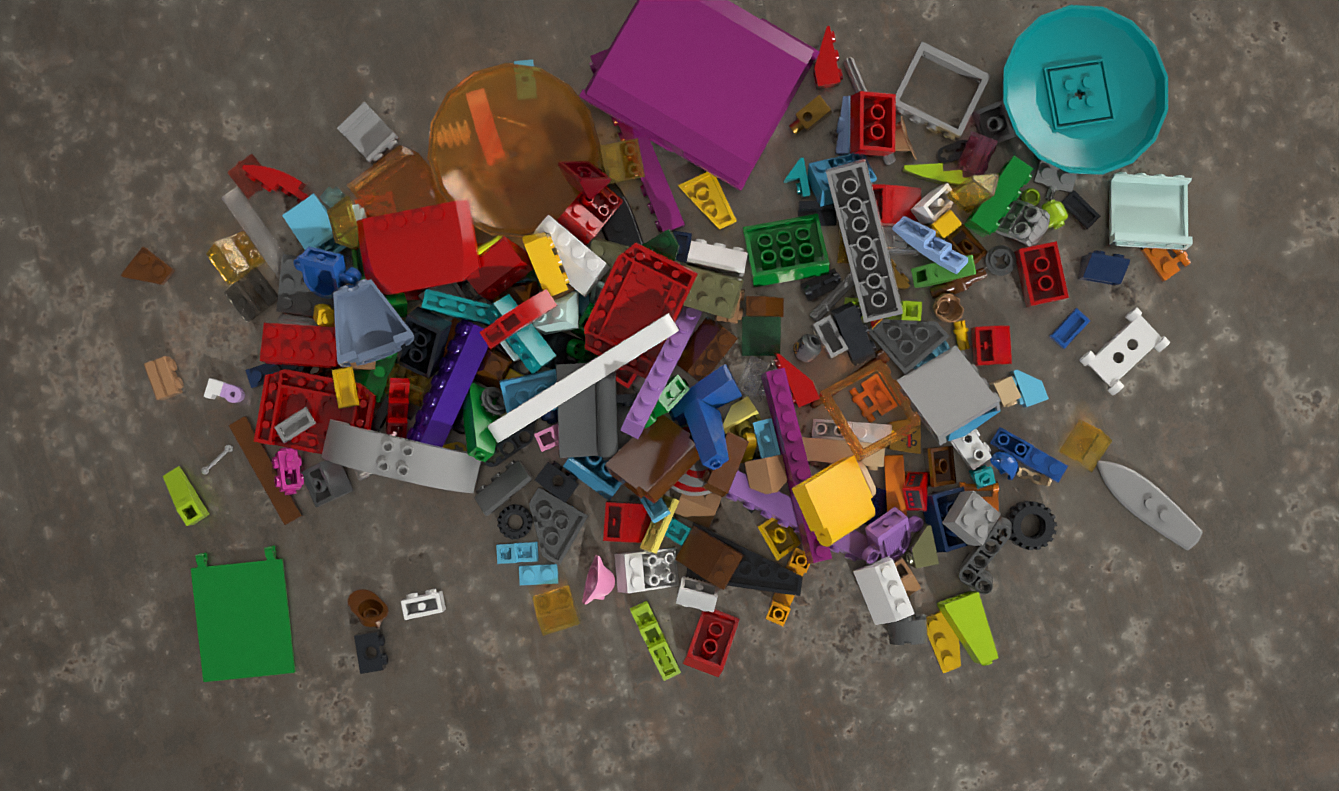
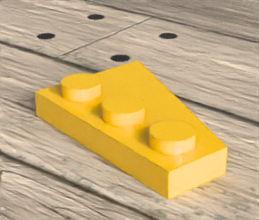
(710, 199)
(943, 642)

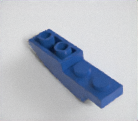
(1029, 455)

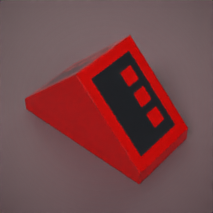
(915, 491)

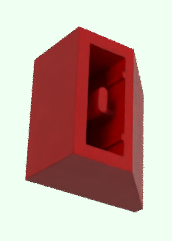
(991, 345)

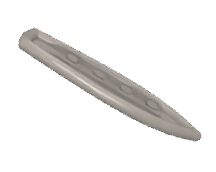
(1149, 504)

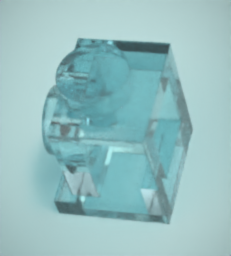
(332, 196)

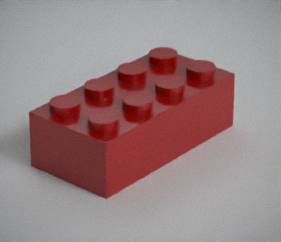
(299, 345)

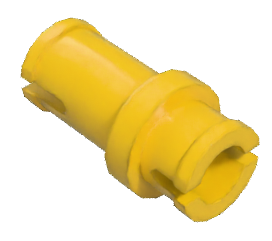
(961, 334)

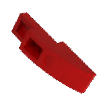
(274, 179)
(518, 318)

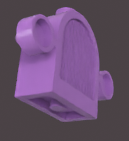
(890, 535)

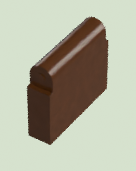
(654, 460)

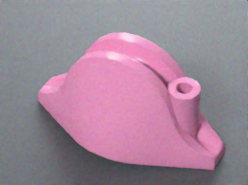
(598, 582)

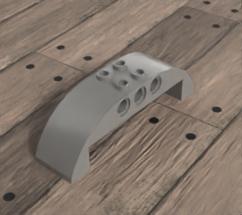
(400, 458)

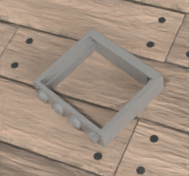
(953, 64)

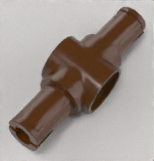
(958, 285)

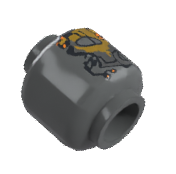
(807, 348)

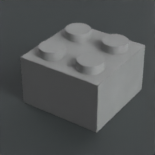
(971, 518)

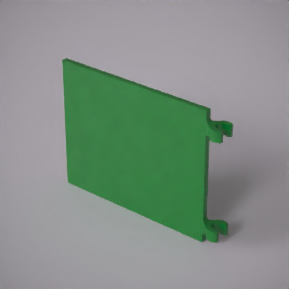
(242, 618)

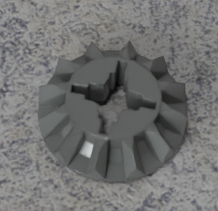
(1009, 259)
(487, 397)

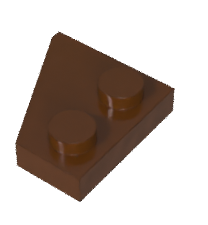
(148, 268)

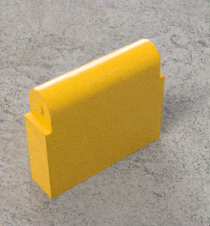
(835, 500)

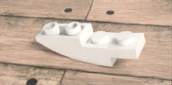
(864, 431)

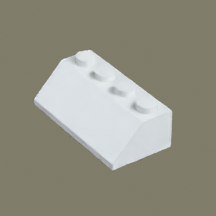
(578, 261)

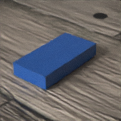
(1069, 328)

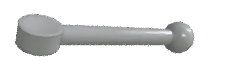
(228, 448)

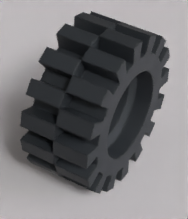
(503, 521)

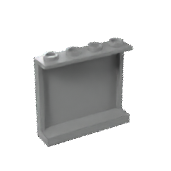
(948, 393)

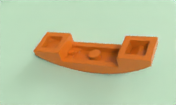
(894, 482)

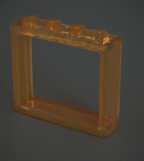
(859, 452)

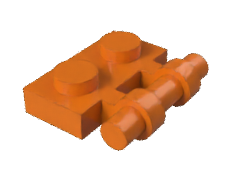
(1163, 263)
(877, 393)

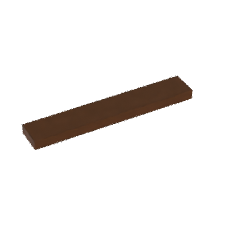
(263, 468)

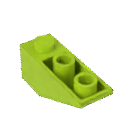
(185, 497)

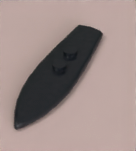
(622, 225)

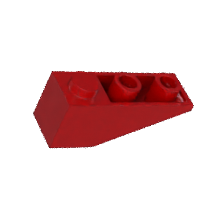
(826, 69)
(801, 387)

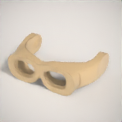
(1043, 480)

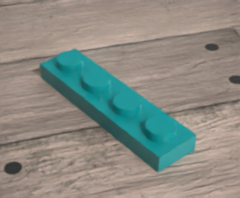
(455, 306)

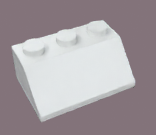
(717, 257)
(883, 591)

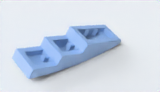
(926, 242)

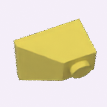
(741, 418)

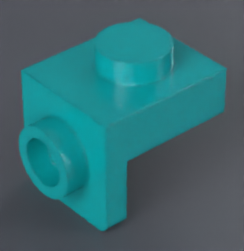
(982, 476)
(677, 531)

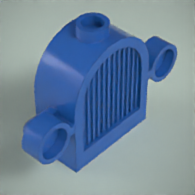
(325, 271)

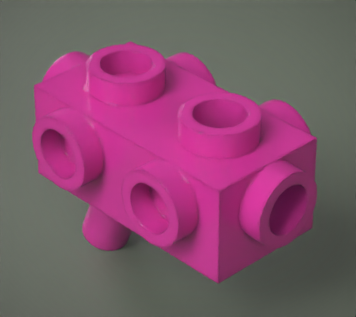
(287, 464)

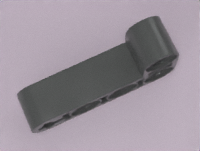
(988, 552)

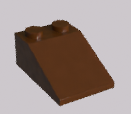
(709, 557)

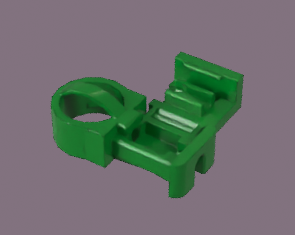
(582, 354)

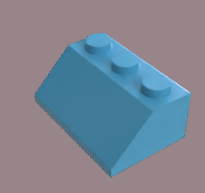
(593, 473)

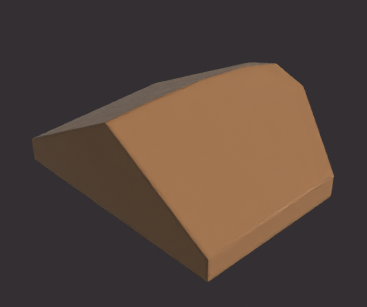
(766, 474)

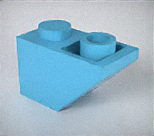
(1030, 388)

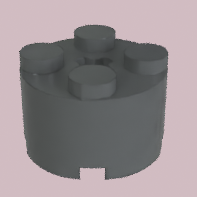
(908, 630)

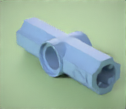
(843, 128)

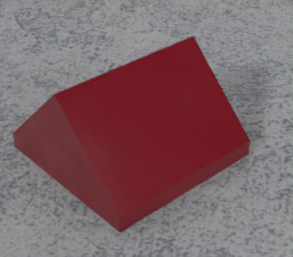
(584, 177)

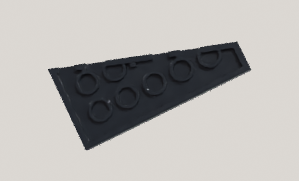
(756, 571)

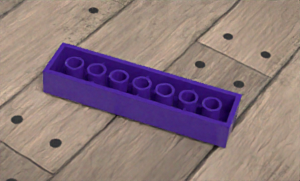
(449, 385)

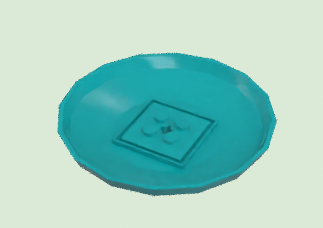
(1111, 67)

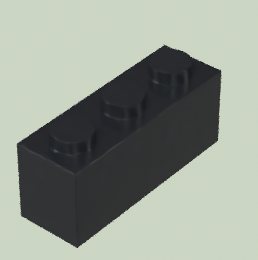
(854, 333)

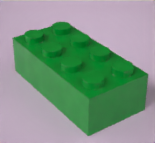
(1011, 178)

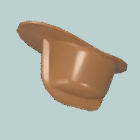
(902, 141)

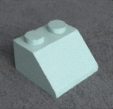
(562, 317)

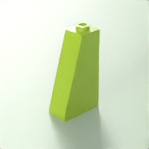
(970, 625)

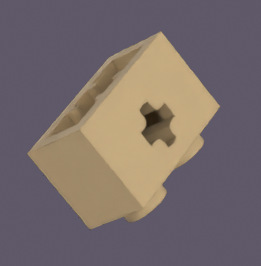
(1006, 391)

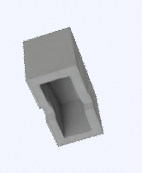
(829, 336)

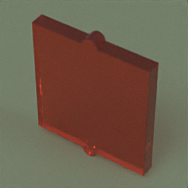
(245, 184)

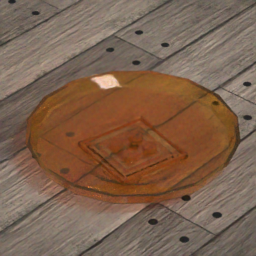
(504, 111)

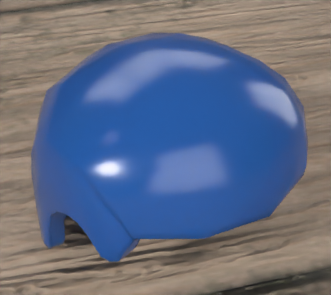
(1005, 463)

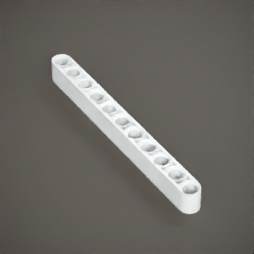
(583, 378)

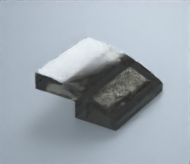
(251, 295)

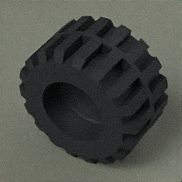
(1045, 530)

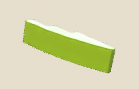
(935, 174)
(655, 640)

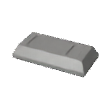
(295, 425)

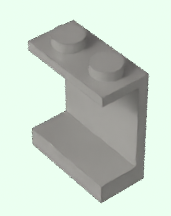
(368, 133)

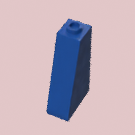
(715, 390)
(707, 432)

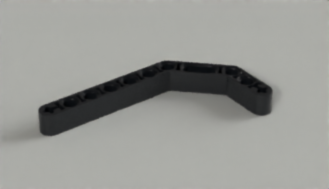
(530, 428)

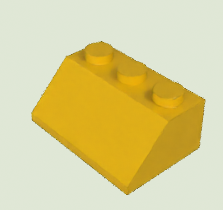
(546, 263)

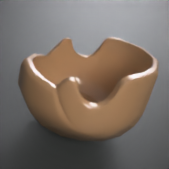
(948, 308)

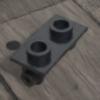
(821, 284)

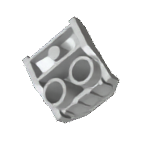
(1024, 223)

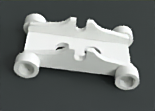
(1103, 361)

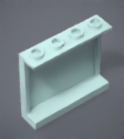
(1149, 211)

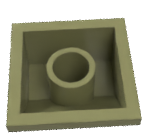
(922, 548)

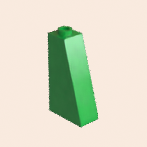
(478, 437)

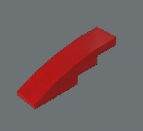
(397, 407)

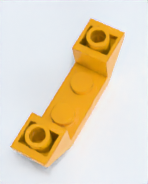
(780, 603)

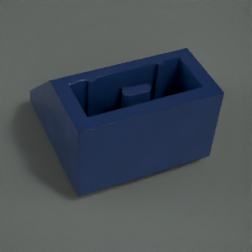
(1103, 268)

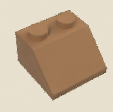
(698, 508)

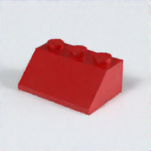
(500, 268)

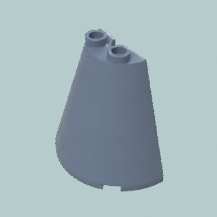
(366, 325)

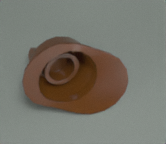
(368, 608)

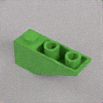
(935, 274)

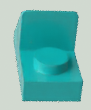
(799, 174)

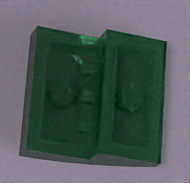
(761, 336)

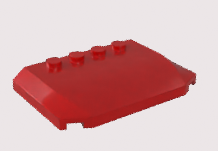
(419, 247)
(636, 294)
(291, 391)

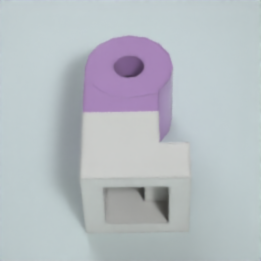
(230, 392)

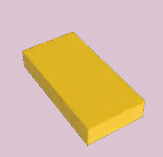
(345, 387)

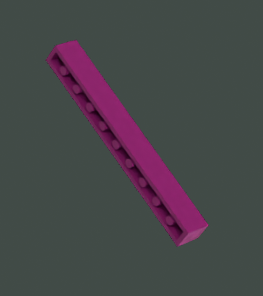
(654, 183)
(793, 452)

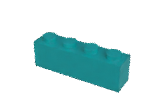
(526, 342)

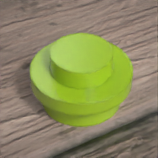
(1031, 196)

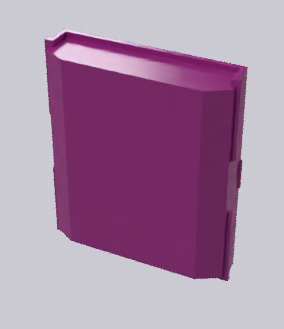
(701, 81)

